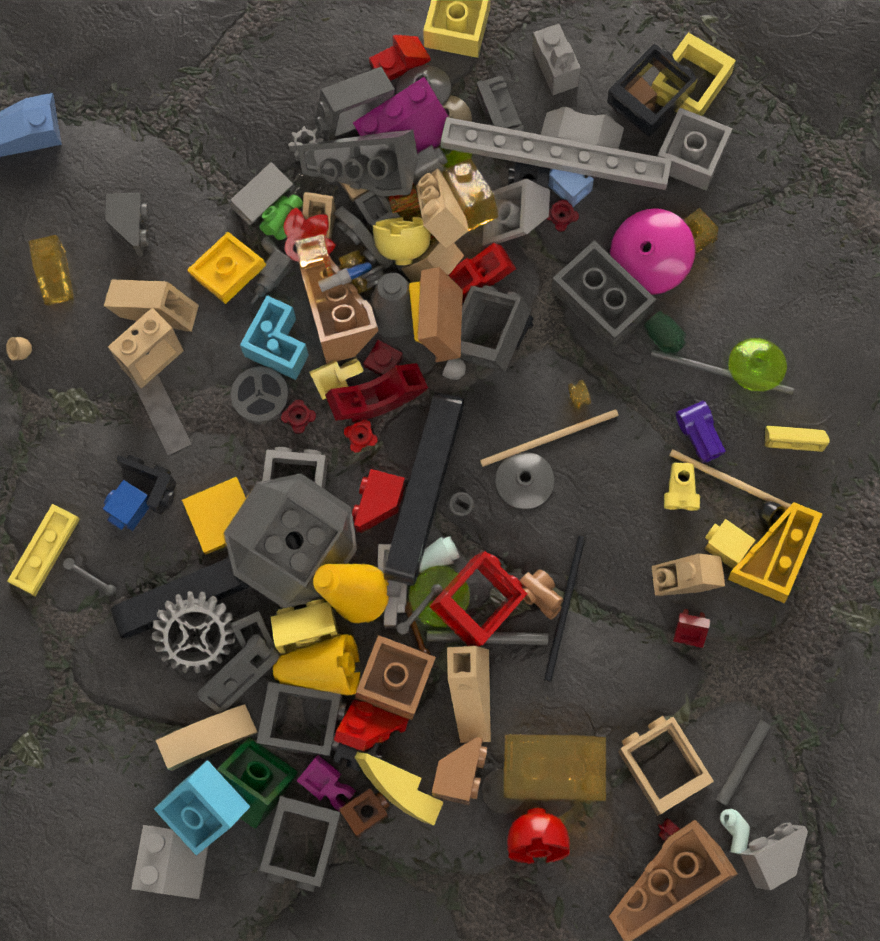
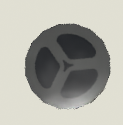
(259, 395)

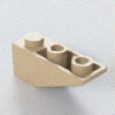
(440, 209)
(470, 691)

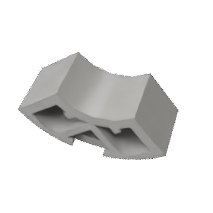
(582, 128)

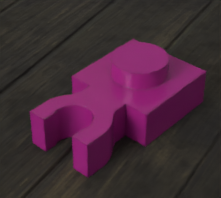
(322, 779)

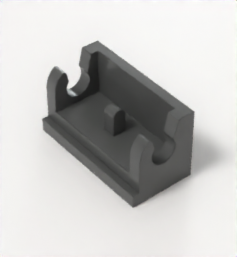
(498, 104)

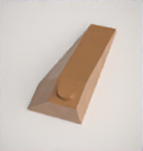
(340, 315)
(677, 877)

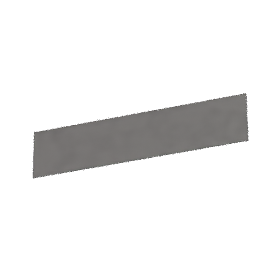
(163, 415)

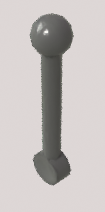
(69, 564)
(403, 628)

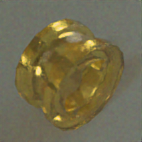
(579, 394)

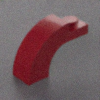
(379, 395)

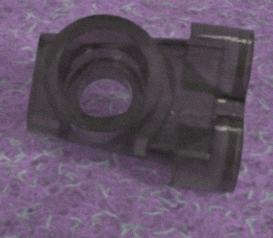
(314, 185)

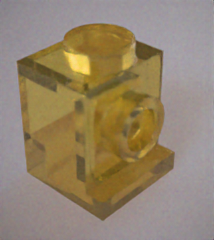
(702, 229)

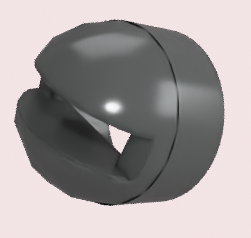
(459, 510)

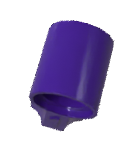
(698, 424)

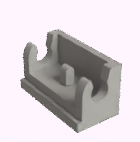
(260, 193)

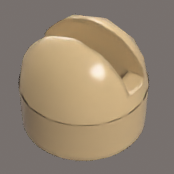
(18, 348)

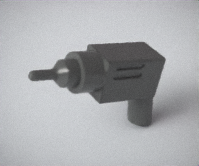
(275, 270)

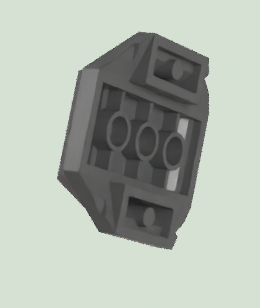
(259, 533)

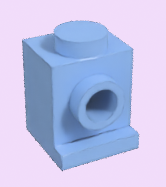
(570, 185)

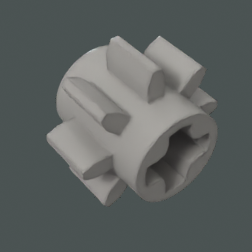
(303, 137)

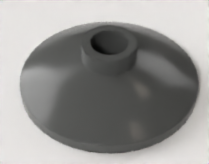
(435, 77)
(524, 494)

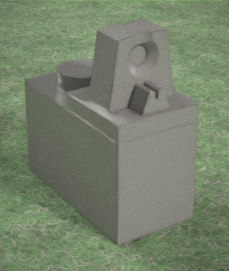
(556, 59)

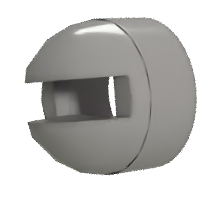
(454, 369)

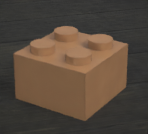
(395, 677)

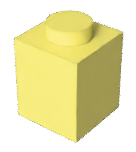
(728, 543)

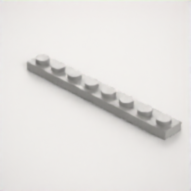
(556, 153)

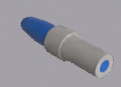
(344, 276)

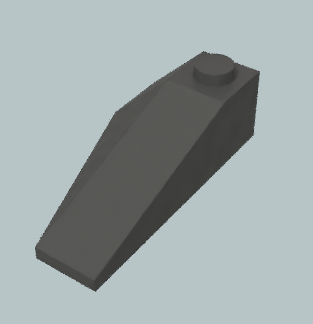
(370, 162)

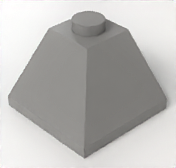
(520, 210)

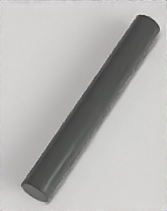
(743, 763)

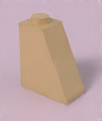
(135, 298)

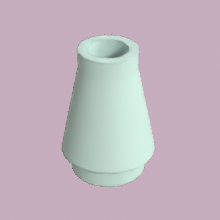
(439, 553)

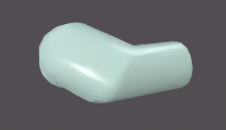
(737, 828)

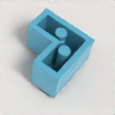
(269, 341)

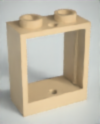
(153, 337)
(657, 728)

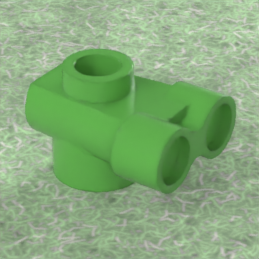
(276, 215)

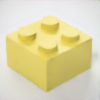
(456, 26)

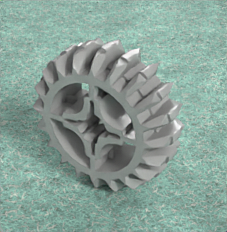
(176, 650)

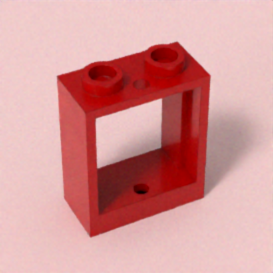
(459, 620)

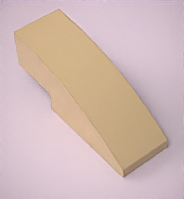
(206, 737)

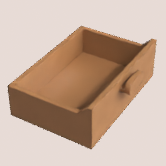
(440, 314)

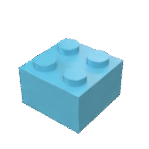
(202, 808)

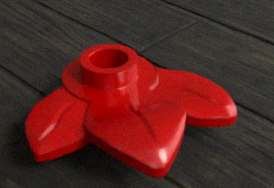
(298, 228)

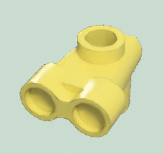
(682, 494)

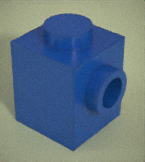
(125, 506)

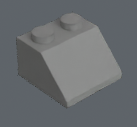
(168, 864)

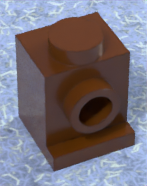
(353, 811)

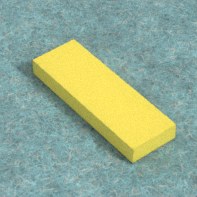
(43, 550)

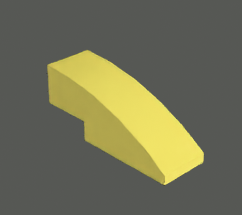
(400, 788)

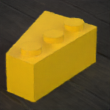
(777, 557)

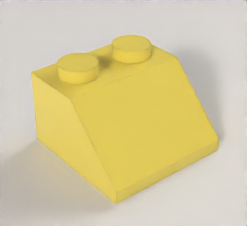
(304, 626)

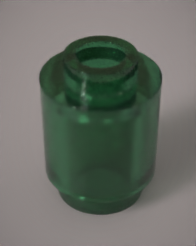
(665, 333)

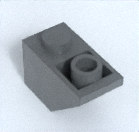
(127, 218)

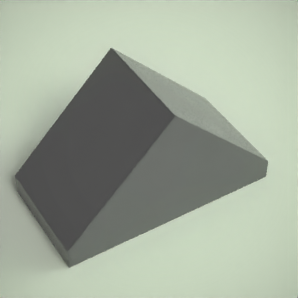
(252, 625)

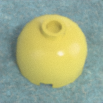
(401, 239)

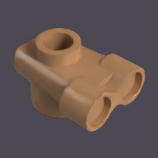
(540, 592)

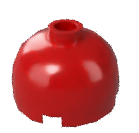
(538, 836)

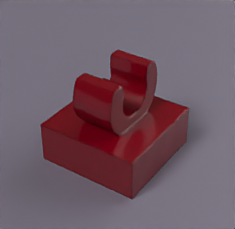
(691, 629)

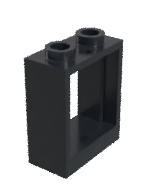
(636, 111)

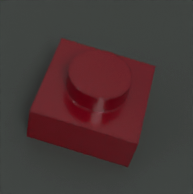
(382, 358)

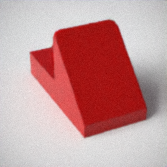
(401, 57)

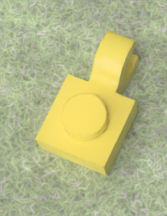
(332, 376)

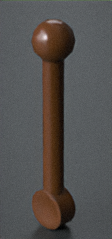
(408, 611)

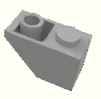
(776, 857)

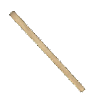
(550, 437)
(726, 478)

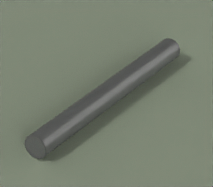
(496, 638)

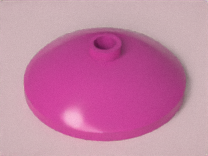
(670, 252)

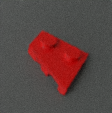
(367, 725)

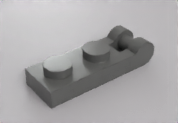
(238, 675)

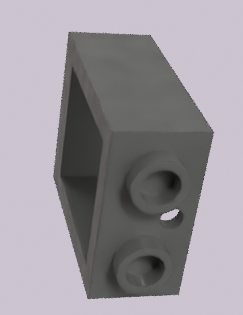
(349, 100)
(471, 313)
(271, 712)
(309, 811)

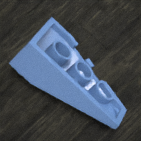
(29, 125)

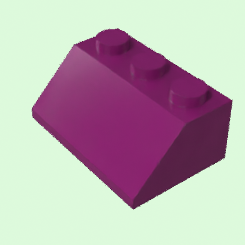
(410, 109)

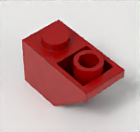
(379, 501)

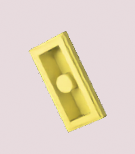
(796, 438)

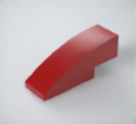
(483, 269)

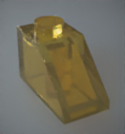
(51, 269)

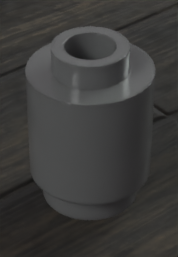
(429, 161)

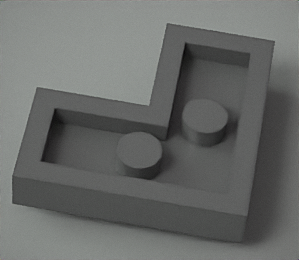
(358, 233)

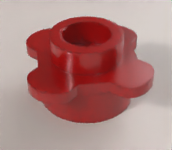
(362, 427)

